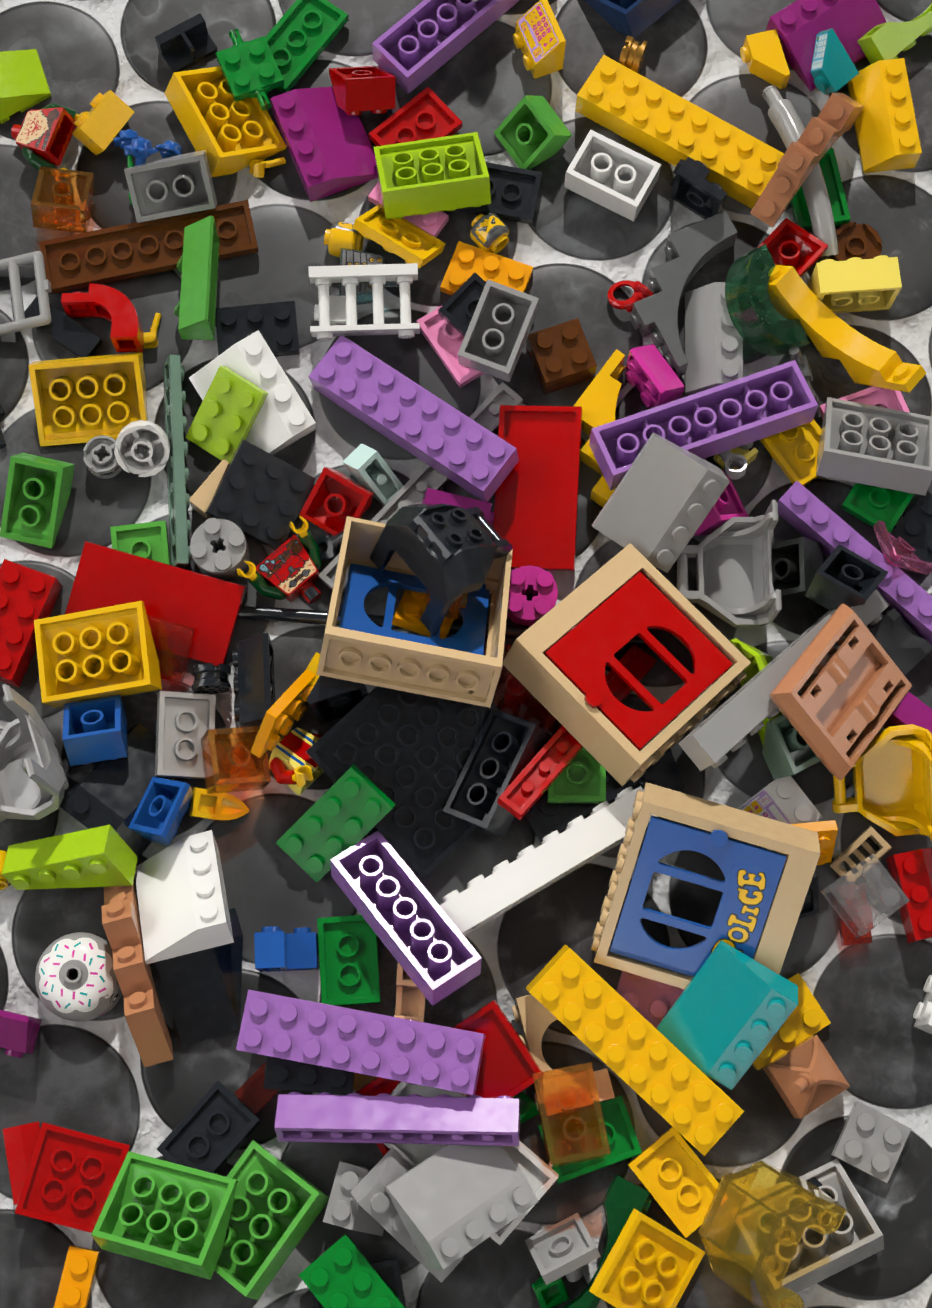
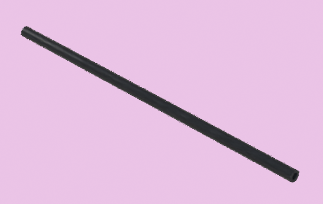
(320, 618)

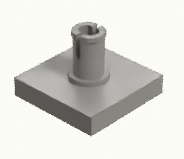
(563, 1250)

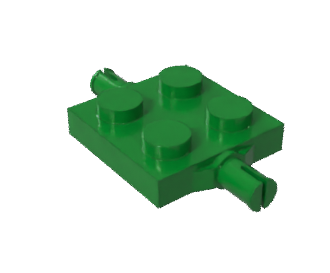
(250, 69)

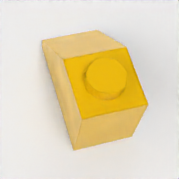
(766, 58)

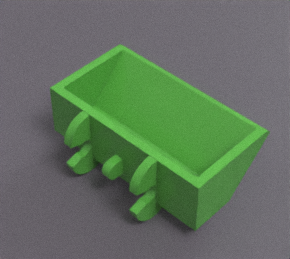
(198, 281)

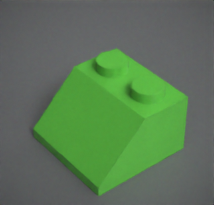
(532, 132)

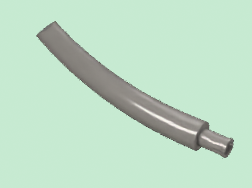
(814, 188)

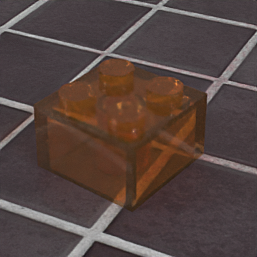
(229, 761)

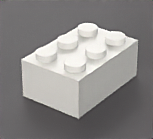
(612, 175)

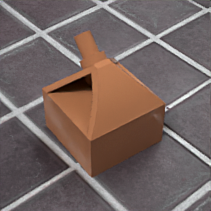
(806, 1077)

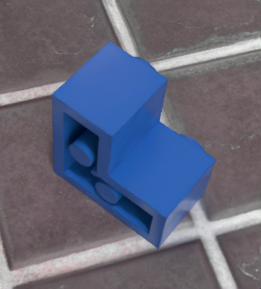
(286, 952)

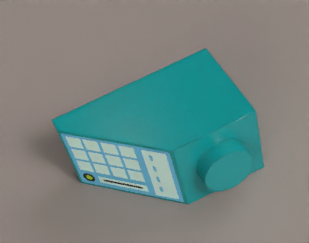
(831, 63)

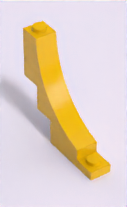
(861, 357)
(599, 409)

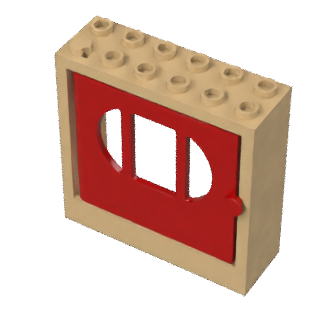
(572, 672)

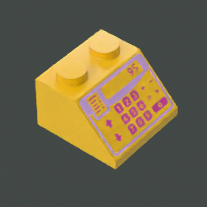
(540, 40)

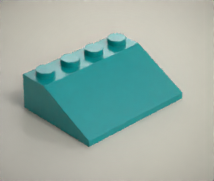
(729, 1014)

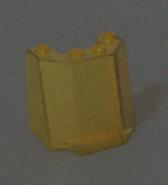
(757, 1228)

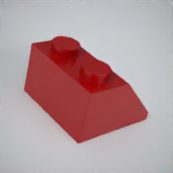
(363, 89)

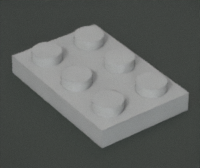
(179, 730)

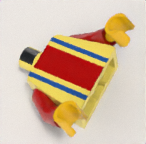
(291, 763)

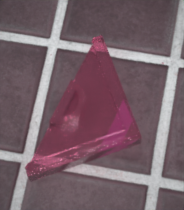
(899, 552)

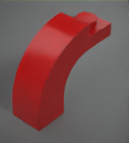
(112, 305)

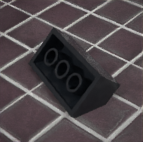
(495, 761)

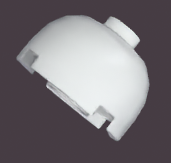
(142, 448)

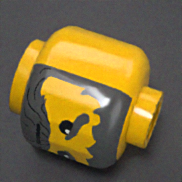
(489, 232)
(342, 236)

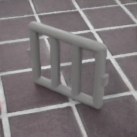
(43, 288)

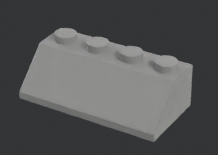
(711, 340)
(374, 1200)

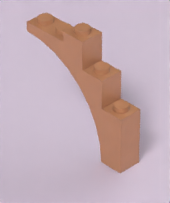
(803, 156)
(134, 976)

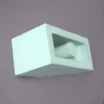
(373, 473)

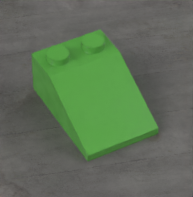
(35, 499)

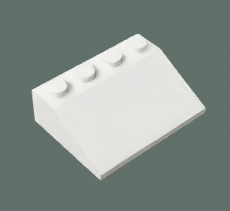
(283, 414)
(183, 899)

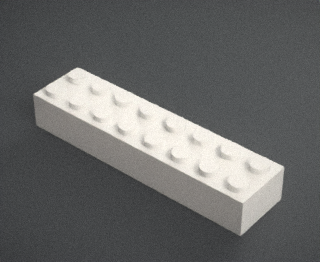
(542, 865)

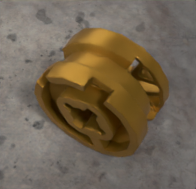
(633, 54)

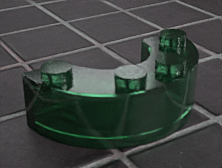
(752, 309)

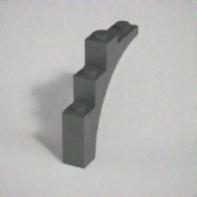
(687, 253)

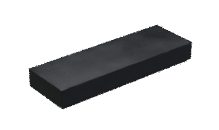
(66, 331)

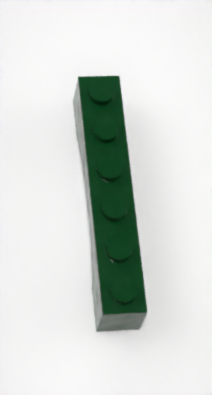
(618, 1205)

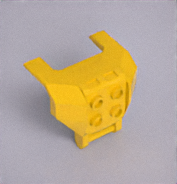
(892, 782)

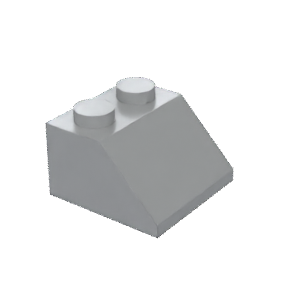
(342, 1206)

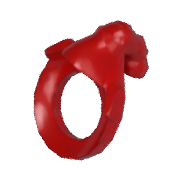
(640, 292)

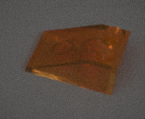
(570, 1115)

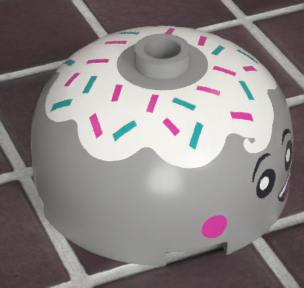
(93, 990)

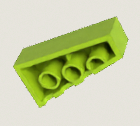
(71, 861)

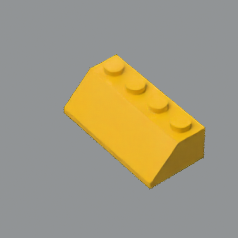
(887, 123)

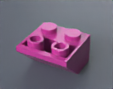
(652, 376)

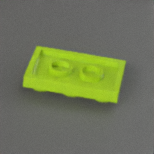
(226, 414)

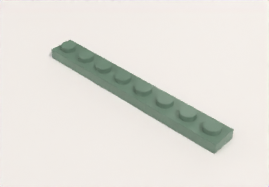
(176, 472)

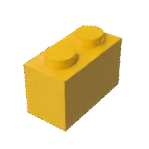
(102, 122)

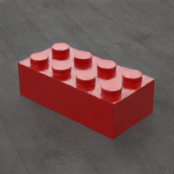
(23, 598)

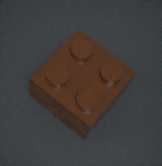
(561, 356)

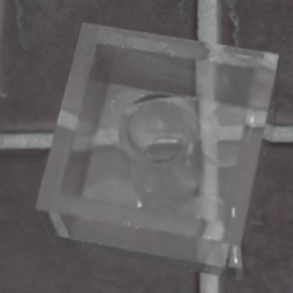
(865, 895)

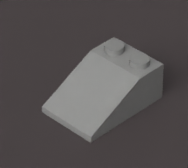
(171, 186)

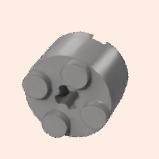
(217, 534)

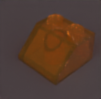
(62, 200)

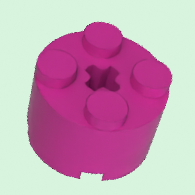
(543, 590)

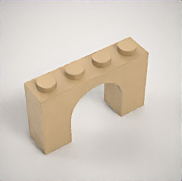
(534, 1022)

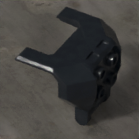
(444, 548)

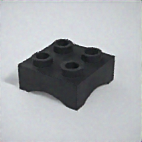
(900, 641)

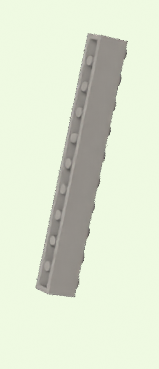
(751, 703)

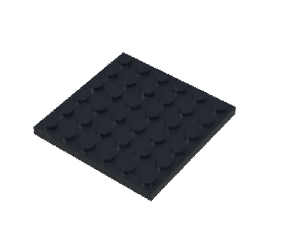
(414, 755)

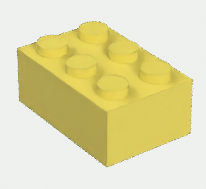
(856, 283)

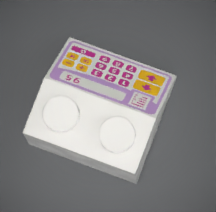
(782, 802)

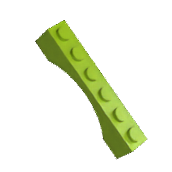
(891, 38)

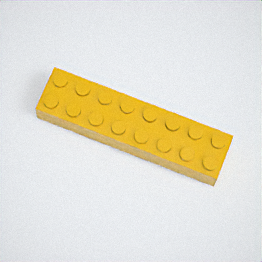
(677, 129)
(634, 1049)

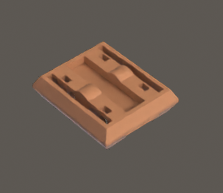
(845, 691)

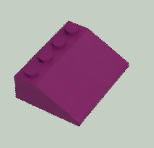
(804, 19)
(324, 141)

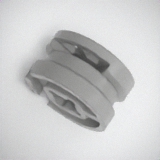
(100, 457)

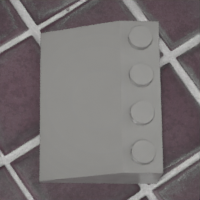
(875, 446)
(661, 501)
(459, 1200)
(827, 1254)

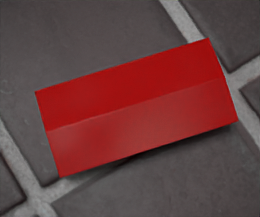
(19, 1149)

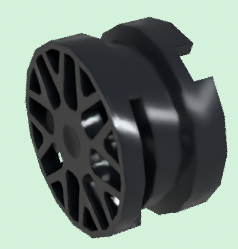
(211, 678)

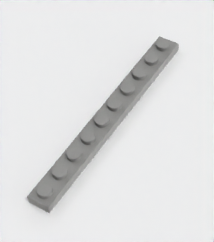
(427, 477)

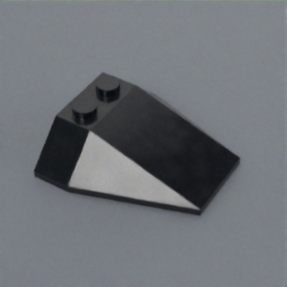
(113, 789)
(202, 989)

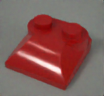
(794, 246)
(334, 499)

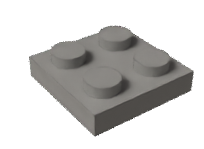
(871, 1142)

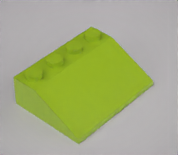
(432, 175)

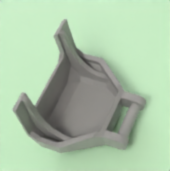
(735, 571)
(29, 764)

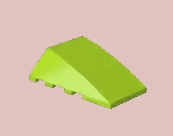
(21, 82)

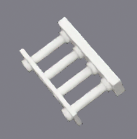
(350, 277)

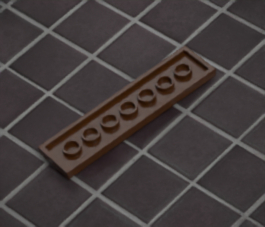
(140, 247)

